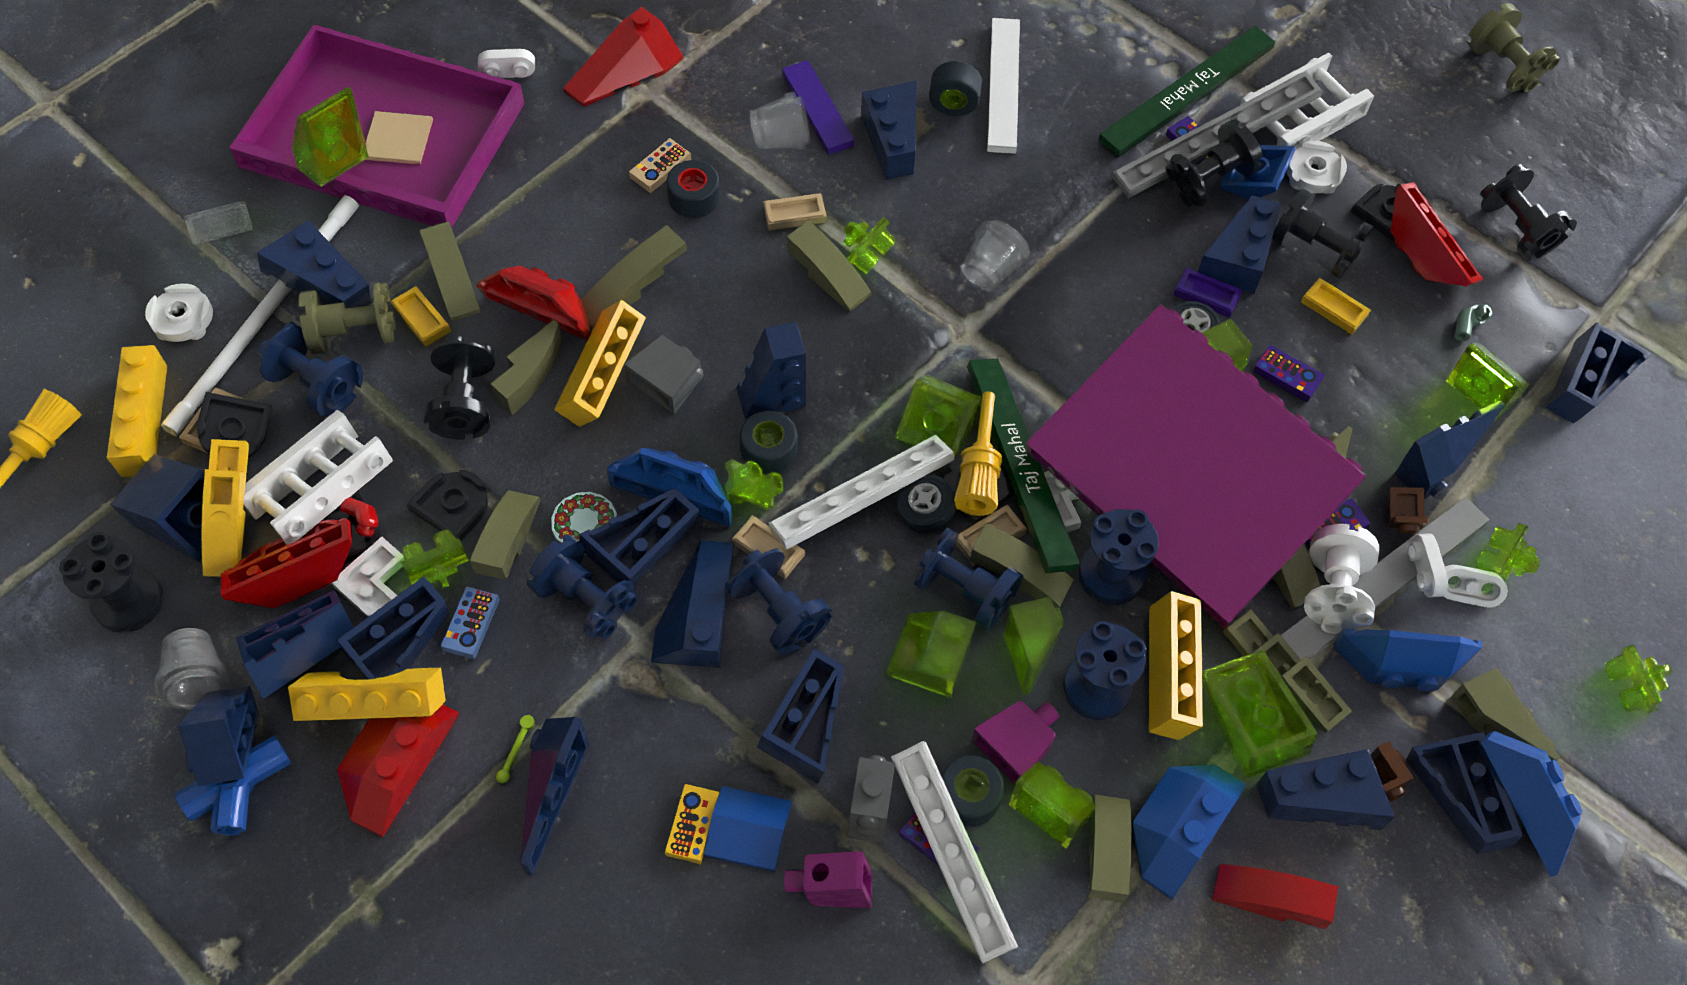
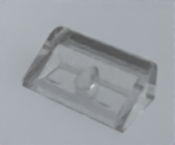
(219, 222)

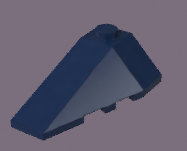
(1442, 451)
(696, 614)
(554, 764)

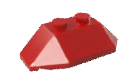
(1428, 241)
(538, 297)
(286, 572)
(388, 764)

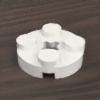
(1316, 181)
(187, 326)

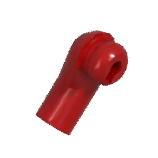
(364, 513)

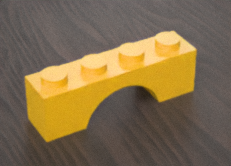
(332, 697)

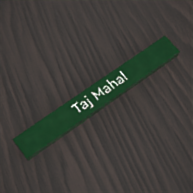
(1186, 91)
(1024, 471)

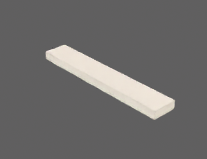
(1003, 86)
(861, 491)
(954, 852)

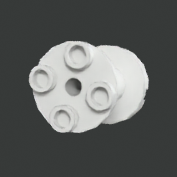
(1343, 558)

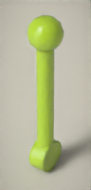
(527, 723)

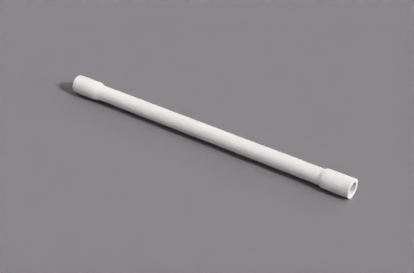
(186, 408)

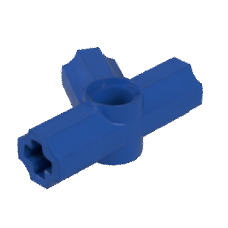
(231, 800)

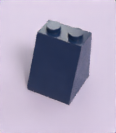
(166, 503)

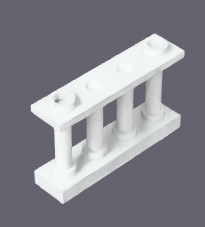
(1330, 118)
(299, 463)

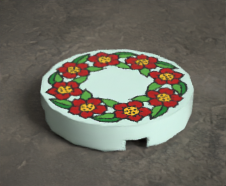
(580, 513)

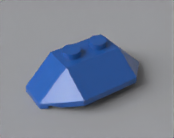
(656, 472)
(1405, 657)
(1537, 796)
(1181, 822)

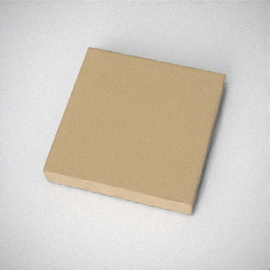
(398, 137)

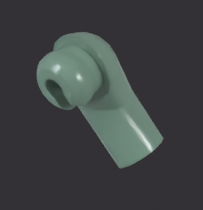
(1470, 318)

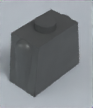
(664, 372)
(871, 799)

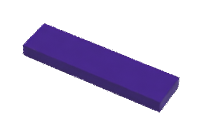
(818, 107)

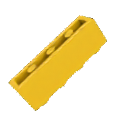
(600, 364)
(137, 409)
(1175, 666)

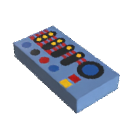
(470, 623)

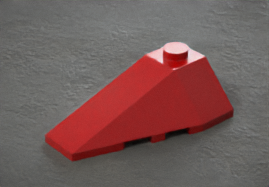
(630, 53)

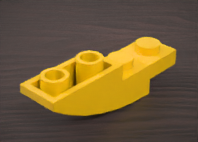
(223, 506)

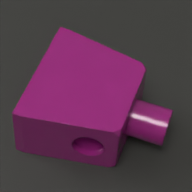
(1017, 738)
(833, 880)

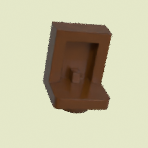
(1406, 509)
(1391, 770)

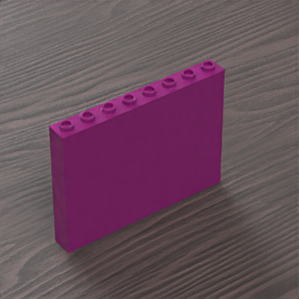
(467, 128)
(1205, 457)

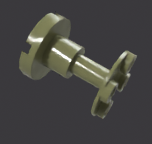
(1499, 33)
(335, 319)

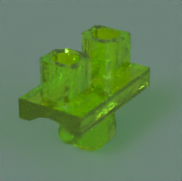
(878, 237)
(750, 485)
(1512, 553)
(435, 563)
(1644, 693)

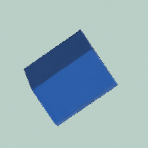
(1267, 180)
(747, 828)

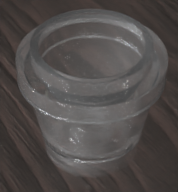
(781, 124)
(994, 254)
(188, 669)

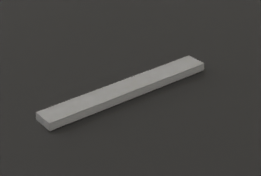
(1195, 144)
(1393, 573)

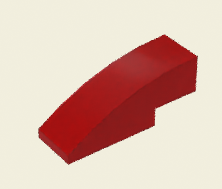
(1276, 894)

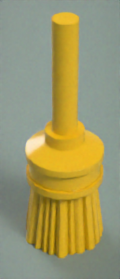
(38, 431)
(980, 468)

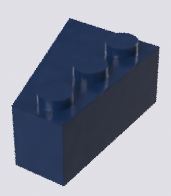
(311, 262)
(1593, 371)
(640, 538)
(220, 735)

